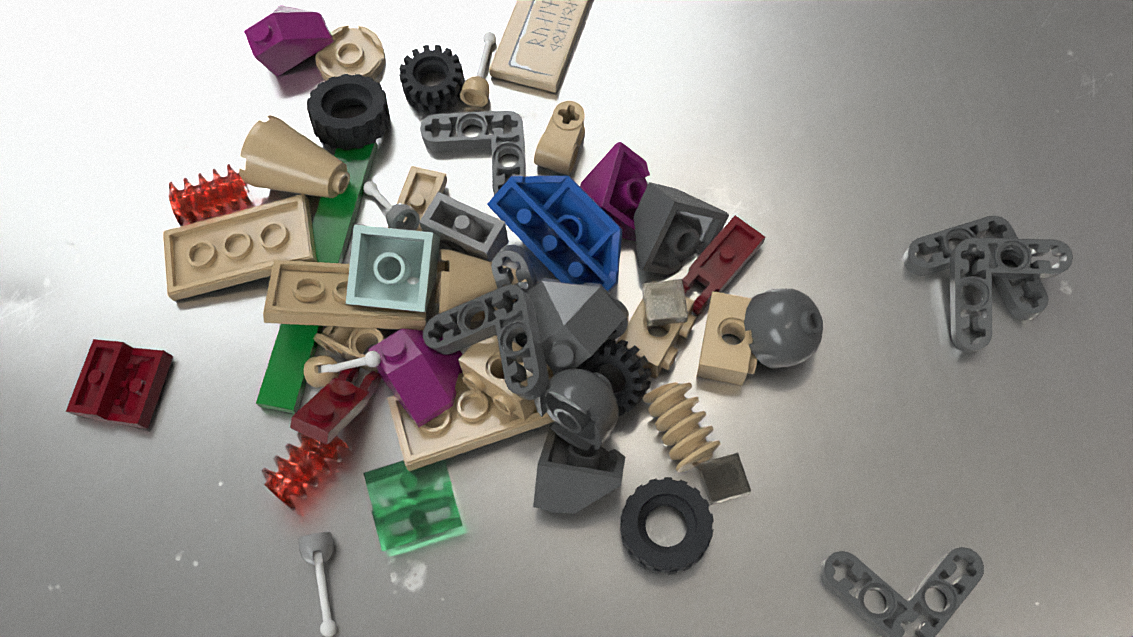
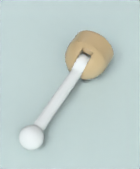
(476, 89)
(330, 367)

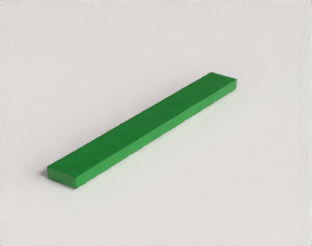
(332, 228)

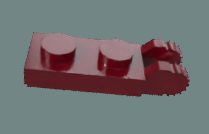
(722, 260)
(335, 405)

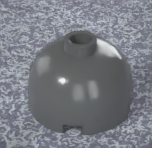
(783, 327)
(580, 406)

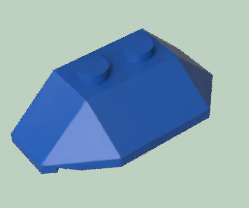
(562, 228)

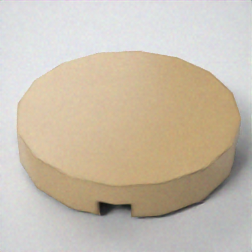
(352, 53)

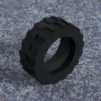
(353, 131)
(689, 503)

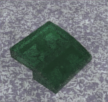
(411, 502)

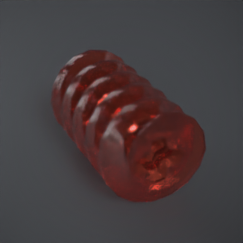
(209, 195)
(301, 467)

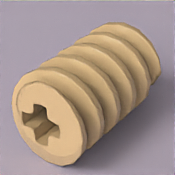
(681, 425)

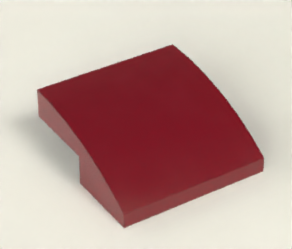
(120, 383)

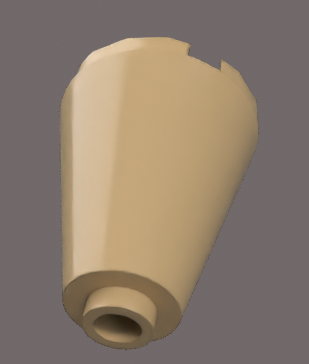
(290, 162)
(464, 279)

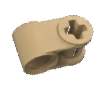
(562, 138)
(349, 341)

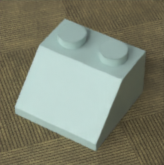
(385, 261)

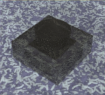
(664, 302)
(724, 478)

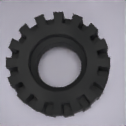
(429, 62)
(629, 365)

